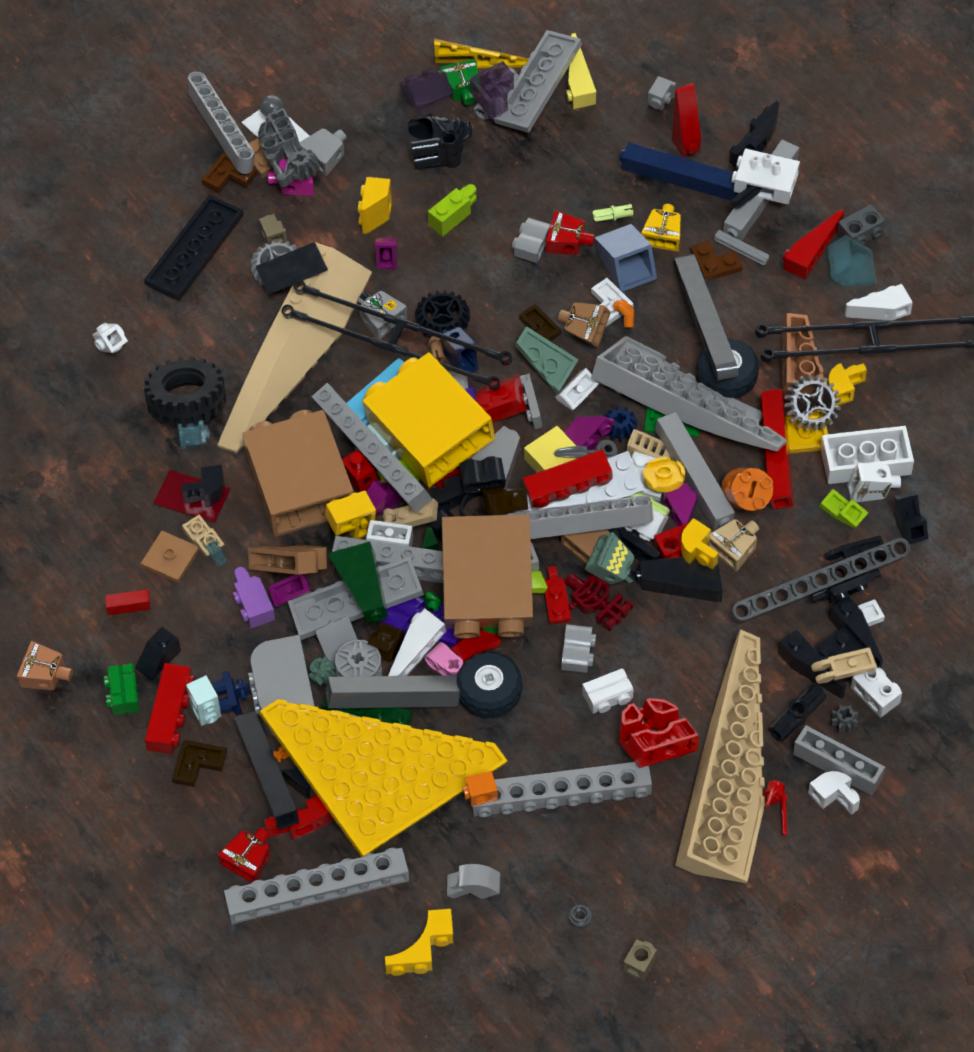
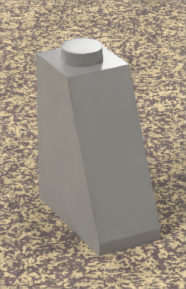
(504, 446)

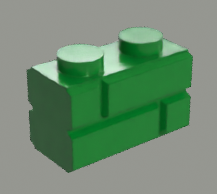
(123, 689)

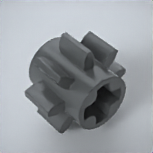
(849, 721)

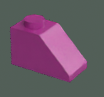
(386, 253)
(383, 496)
(681, 504)

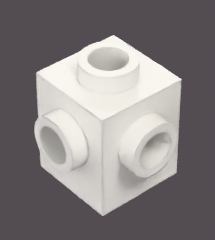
(115, 338)

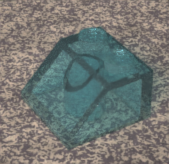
(851, 263)

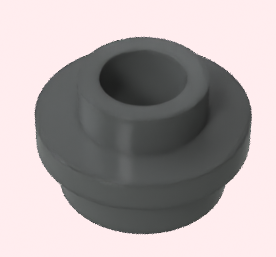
(583, 910)

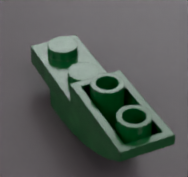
(387, 715)

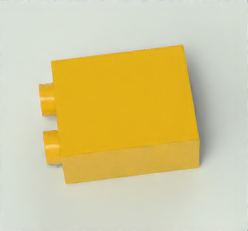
(428, 418)

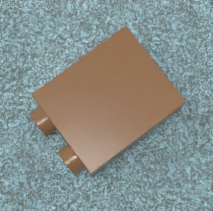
(296, 470)
(487, 574)

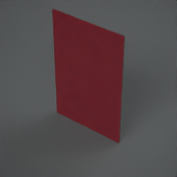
(171, 497)

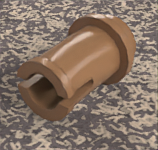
(436, 348)

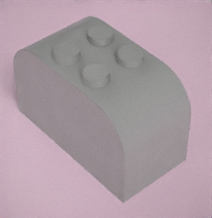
(279, 674)

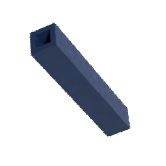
(678, 171)

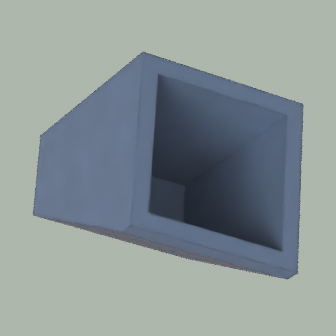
(626, 257)

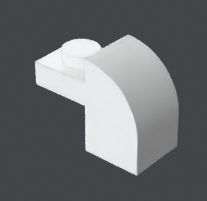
(834, 786)

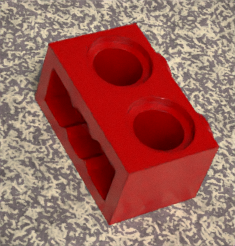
(669, 539)

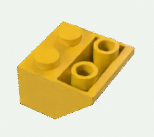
(375, 204)

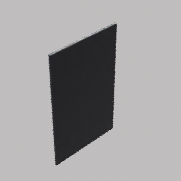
(290, 267)

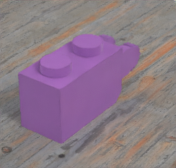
(252, 598)

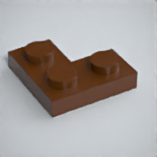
(223, 171)
(715, 266)

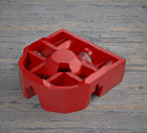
(649, 746)

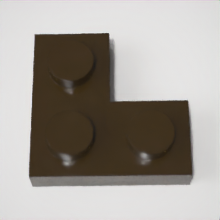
(540, 323)
(197, 755)

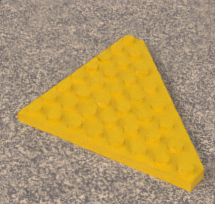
(375, 772)

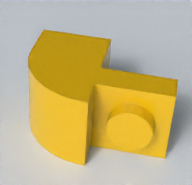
(845, 379)
(694, 546)

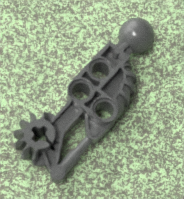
(280, 141)

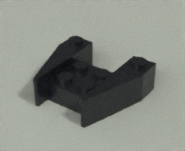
(851, 636)

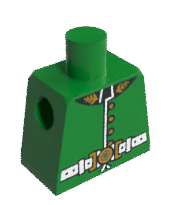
(459, 80)

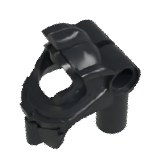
(441, 140)

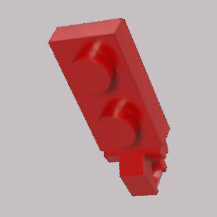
(556, 598)

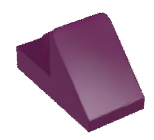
(289, 589)

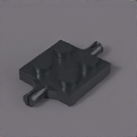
(853, 586)

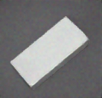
(577, 389)

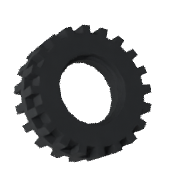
(186, 407)

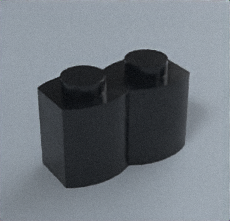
(481, 474)

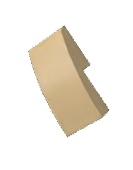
(201, 534)

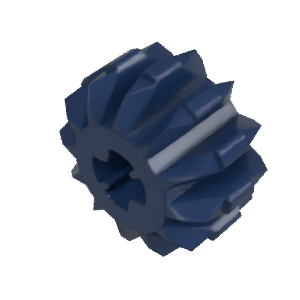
(624, 423)

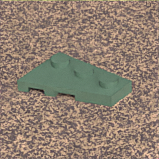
(546, 358)

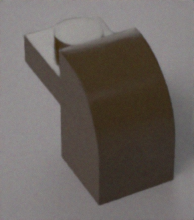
(501, 501)
(387, 640)

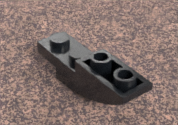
(760, 133)
(448, 496)

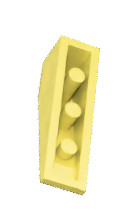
(580, 84)

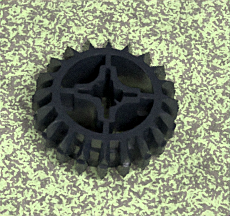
(442, 309)

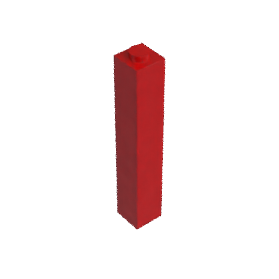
(779, 461)

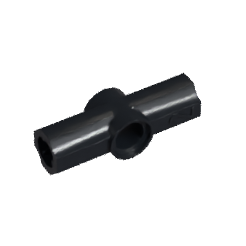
(789, 721)

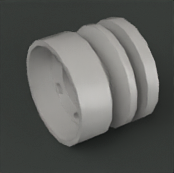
(358, 652)

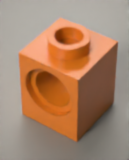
(480, 788)

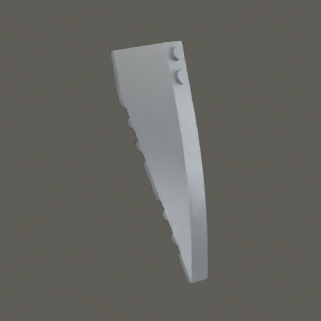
(651, 380)

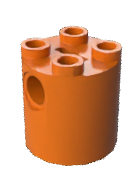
(747, 488)

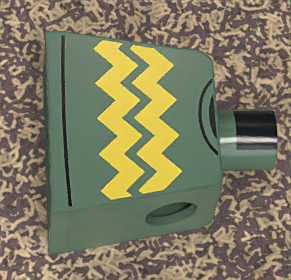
(611, 560)

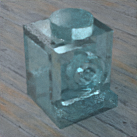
(193, 434)

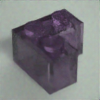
(491, 87)

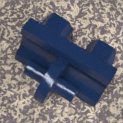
(227, 685)

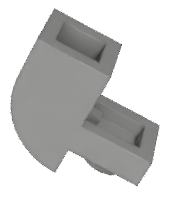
(473, 879)

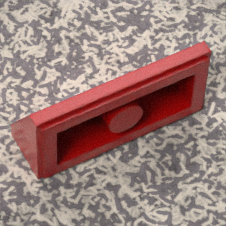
(127, 602)

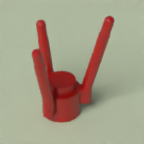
(774, 794)

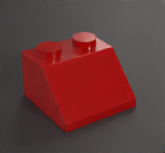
(503, 402)

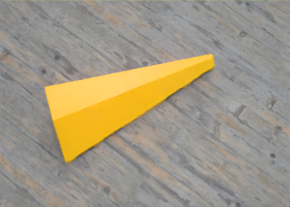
(454, 53)

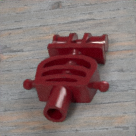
(585, 596)

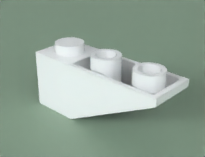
(883, 305)

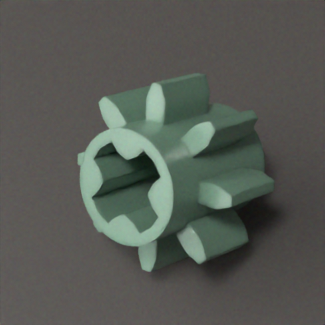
(321, 670)

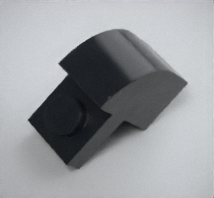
(210, 489)
(908, 518)

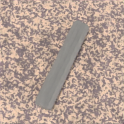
(741, 247)

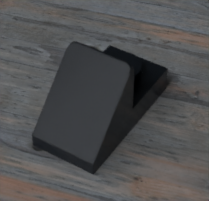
(297, 781)

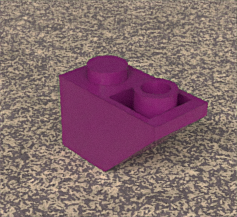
(589, 430)

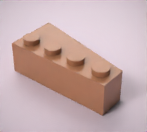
(799, 366)

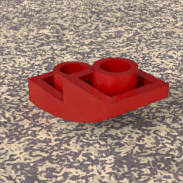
(468, 647)

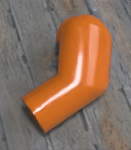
(626, 310)

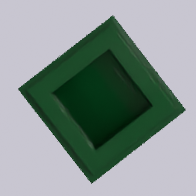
(430, 541)

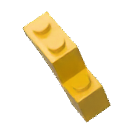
(418, 956)

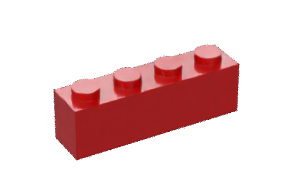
(568, 478)
(169, 709)

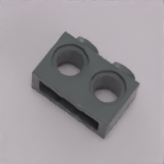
(862, 225)

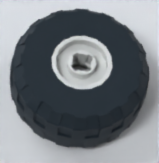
(733, 387)
(489, 685)

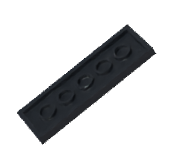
(193, 247)

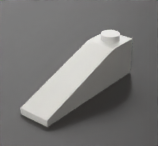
(420, 638)

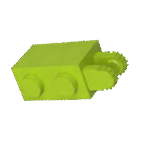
(452, 209)

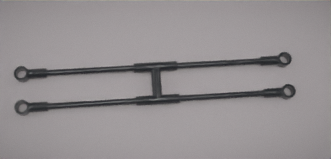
(400, 325)
(872, 327)

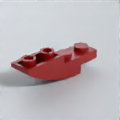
(309, 820)

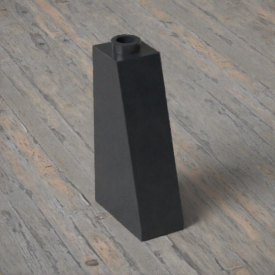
(680, 578)

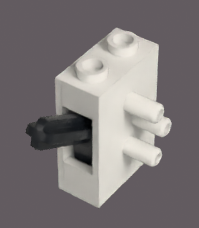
(764, 177)

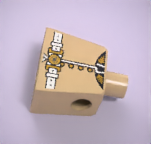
(734, 542)

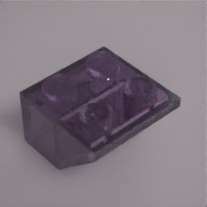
(426, 87)

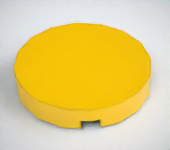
(664, 474)

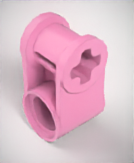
(443, 660)

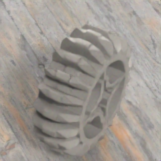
(267, 253)
(819, 405)

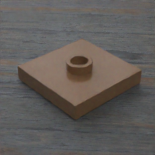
(170, 556)

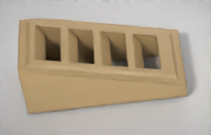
(643, 438)

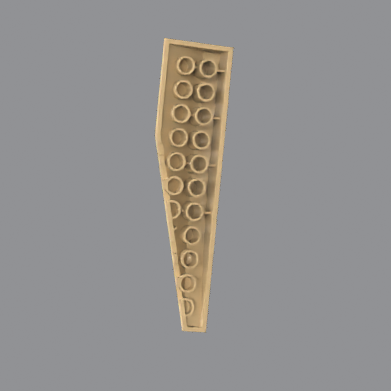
(294, 344)
(729, 781)

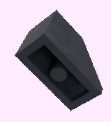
(159, 650)

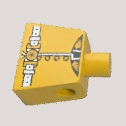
(663, 228)

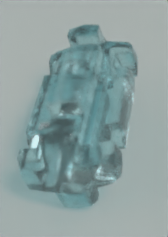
(216, 553)

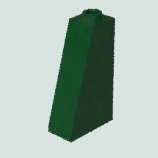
(361, 576)

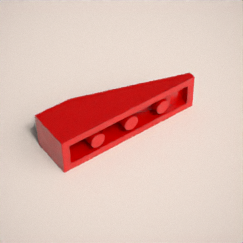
(686, 124)
(807, 250)

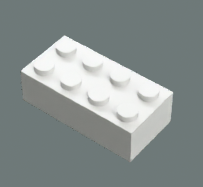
(874, 446)

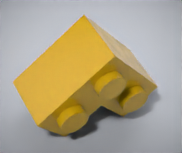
(351, 514)

